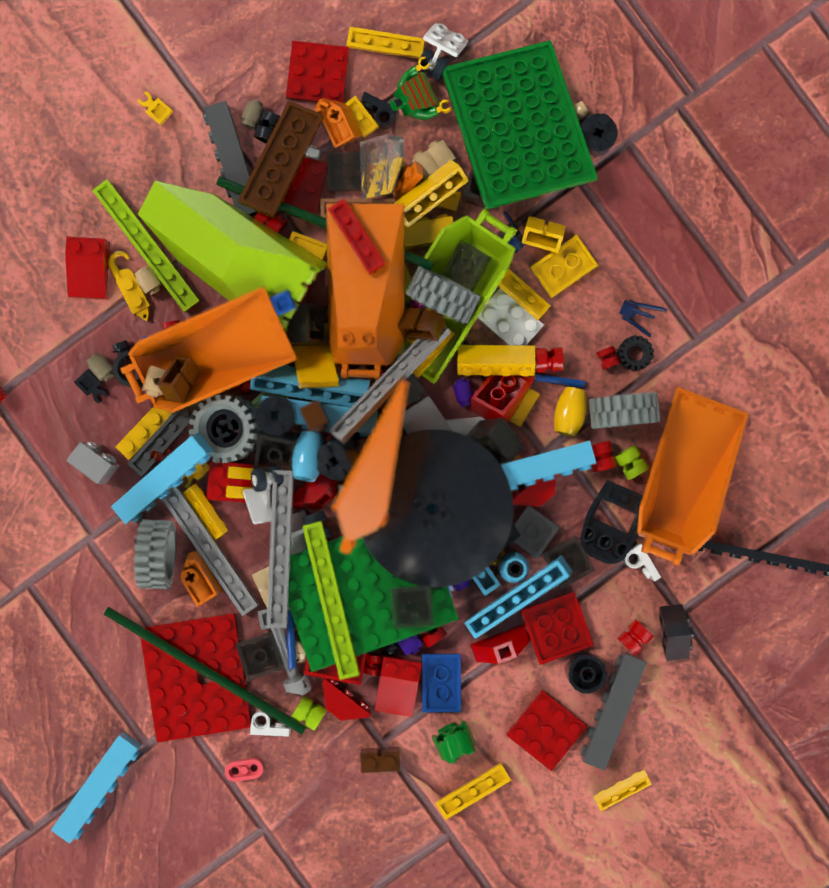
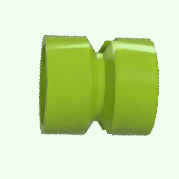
(632, 462)
(309, 713)

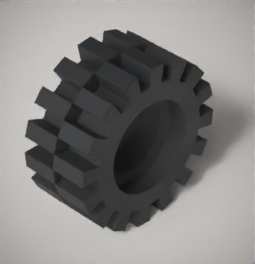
(646, 349)

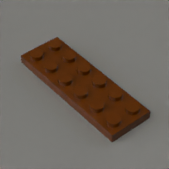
(281, 159)

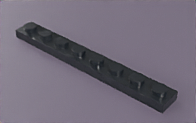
(772, 559)

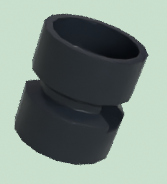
(268, 122)

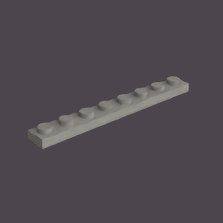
(384, 387)
(210, 551)
(280, 551)

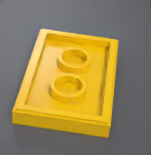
(564, 268)
(315, 366)

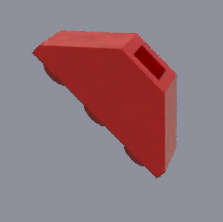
(315, 494)
(535, 494)
(501, 646)
(342, 702)

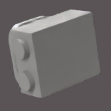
(424, 417)

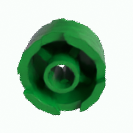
(454, 741)

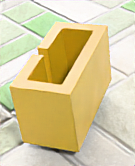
(543, 235)

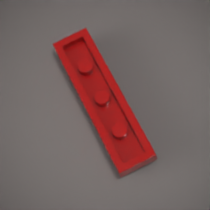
(356, 236)

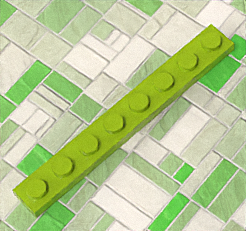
(146, 245)
(331, 600)

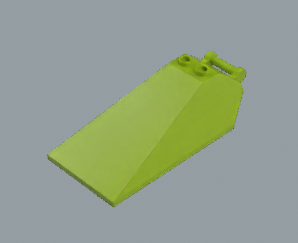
(440, 253)

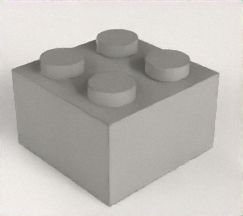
(93, 462)

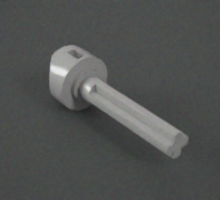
(295, 680)

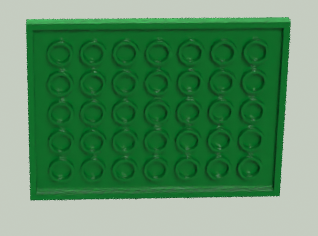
(518, 124)
(365, 599)

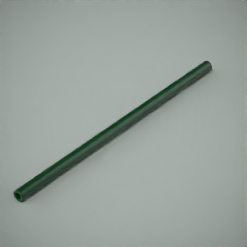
(318, 220)
(205, 670)

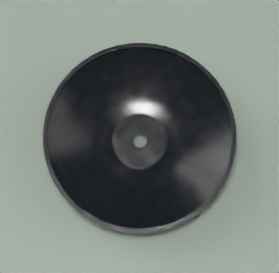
(470, 518)

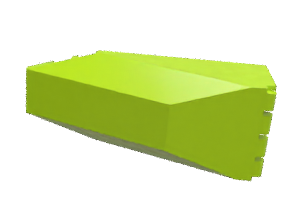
(227, 245)

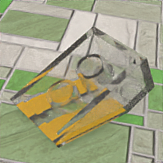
(380, 164)

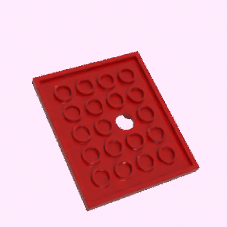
(177, 698)

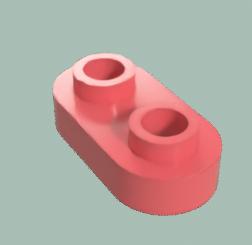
(245, 770)

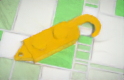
(129, 287)

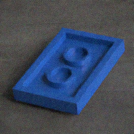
(441, 682)

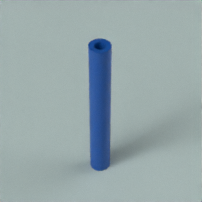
(559, 380)
(291, 642)

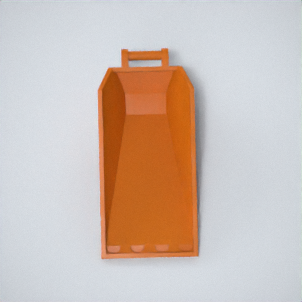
(363, 306)
(225, 344)
(689, 475)
(368, 491)

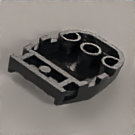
(603, 540)

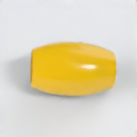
(570, 411)

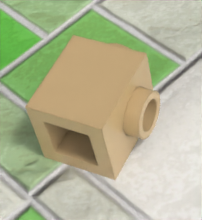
(152, 378)

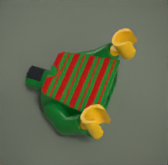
(416, 96)

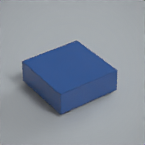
(283, 302)

